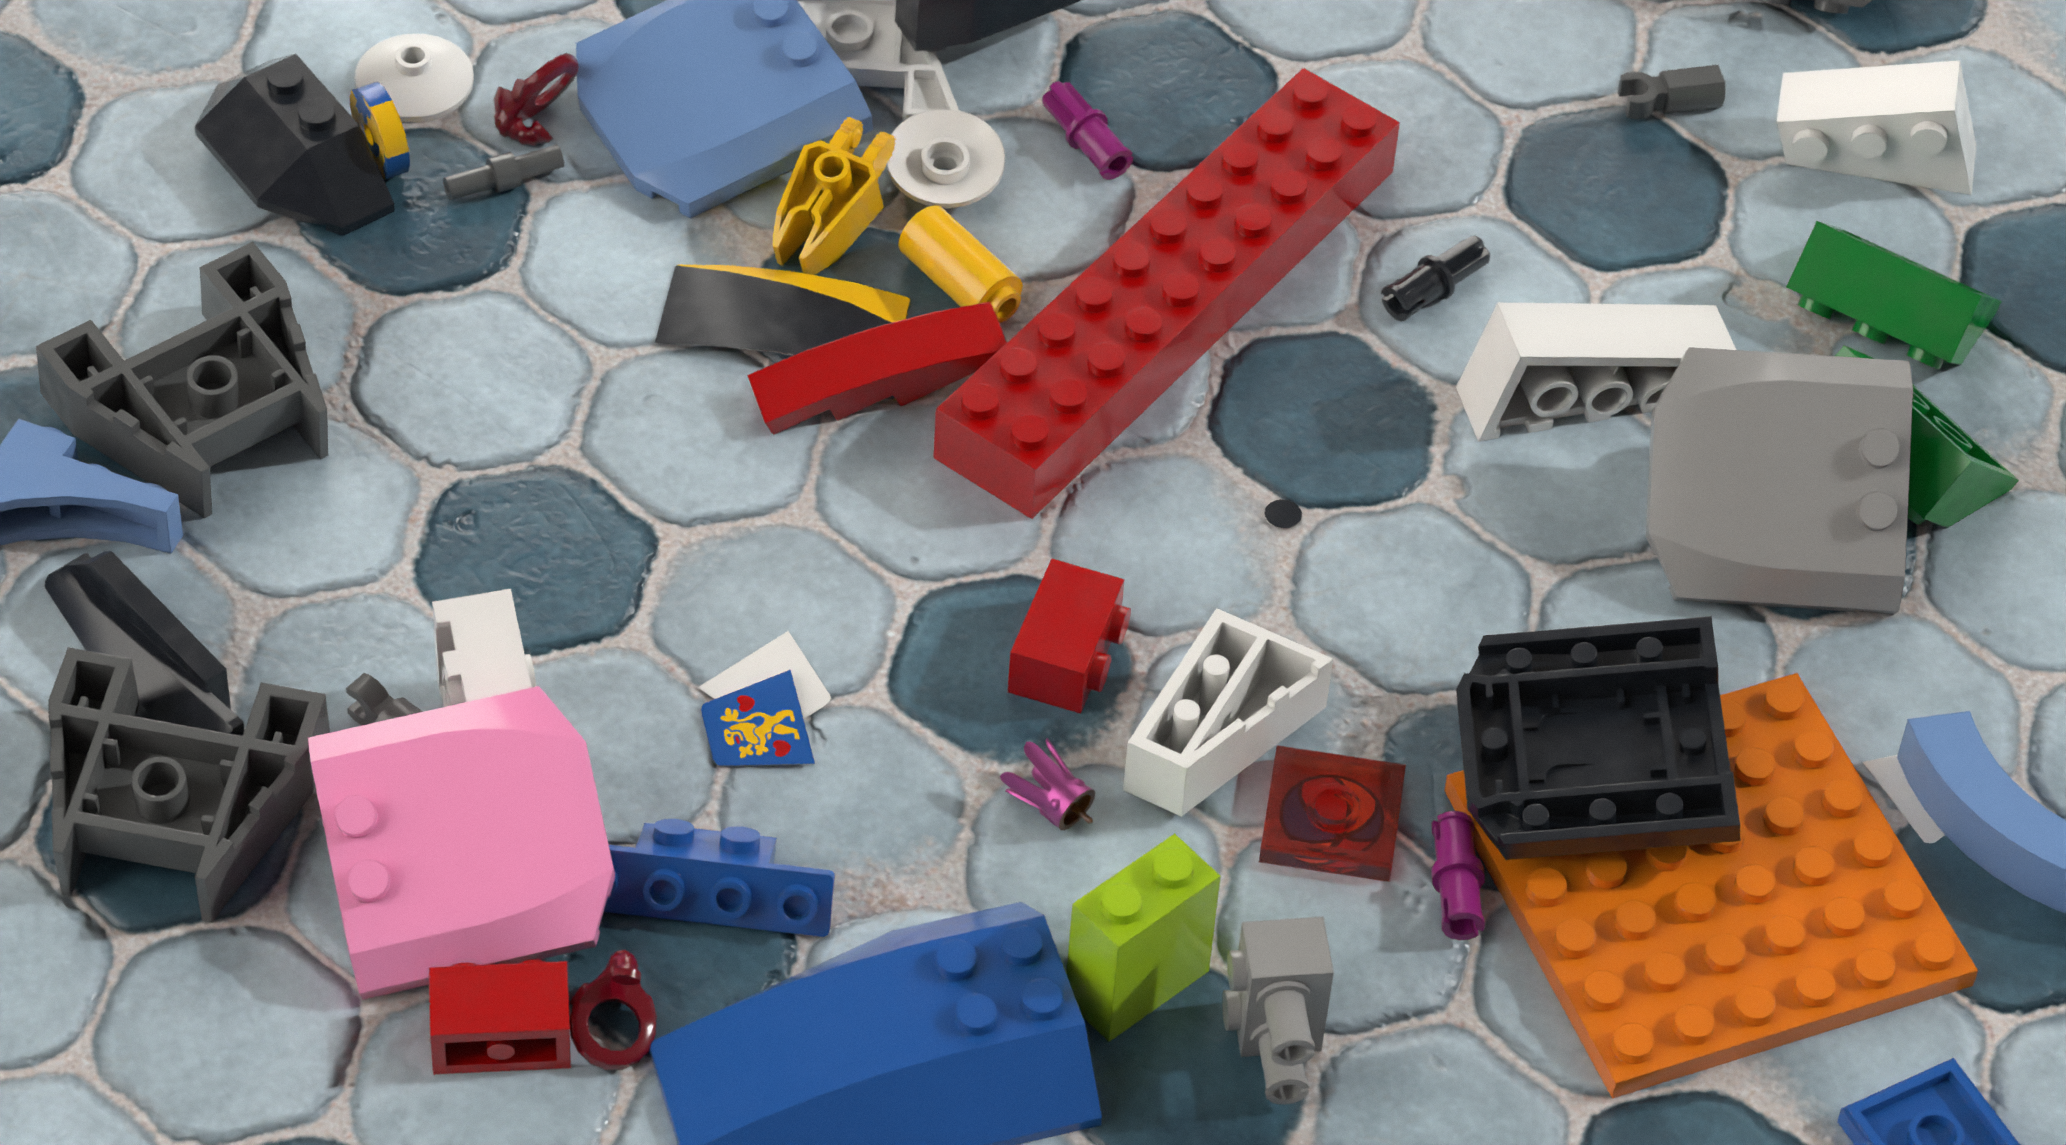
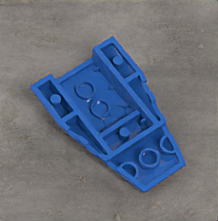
(902, 1041)

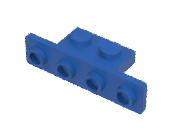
(718, 880)

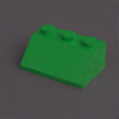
(1890, 296)
(1947, 466)

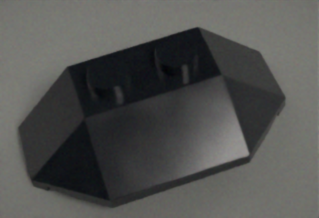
(294, 147)

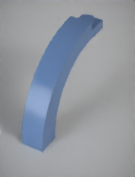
(1984, 807)

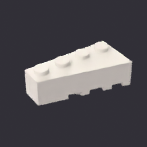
(1578, 360)

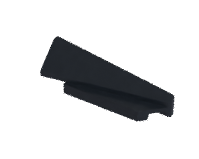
(123, 618)

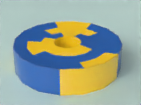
(381, 127)

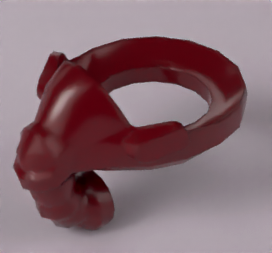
(526, 101)
(621, 984)

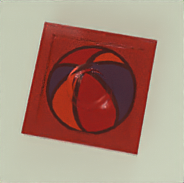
(1332, 813)

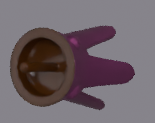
(1063, 796)

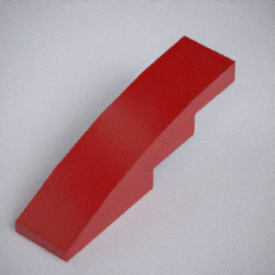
(883, 361)

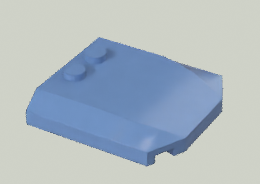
(713, 96)

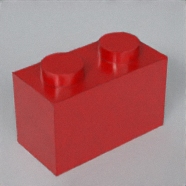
(1067, 636)
(499, 1017)

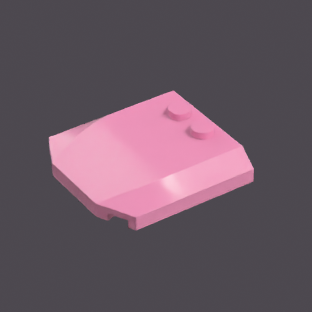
(462, 838)

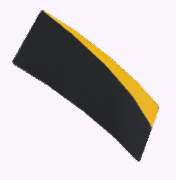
(769, 308)

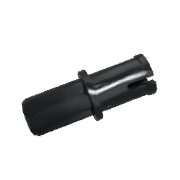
(1434, 278)

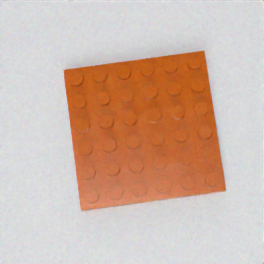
(1743, 942)

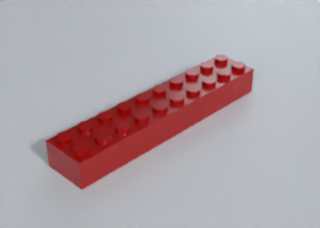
(1164, 293)

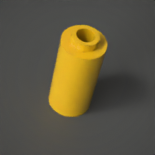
(959, 262)

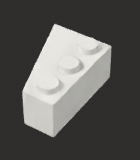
(1222, 711)

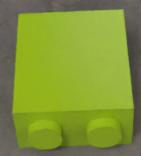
(1142, 936)

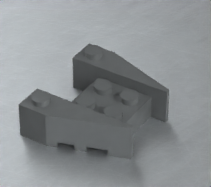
(197, 392)
(169, 788)

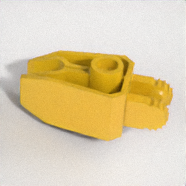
(830, 197)

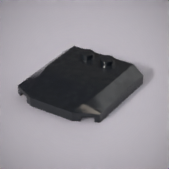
(1597, 739)

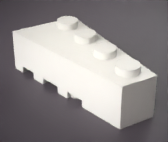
(479, 648)

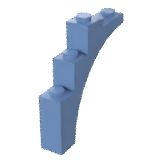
(57, 496)

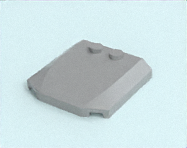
(1782, 480)

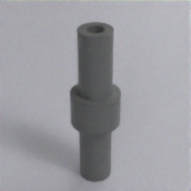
(503, 172)

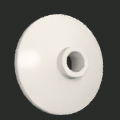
(420, 73)
(951, 142)

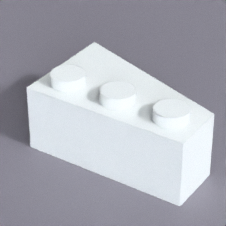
(1881, 124)

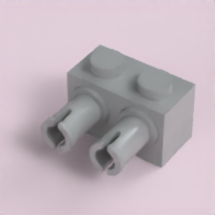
(1280, 999)

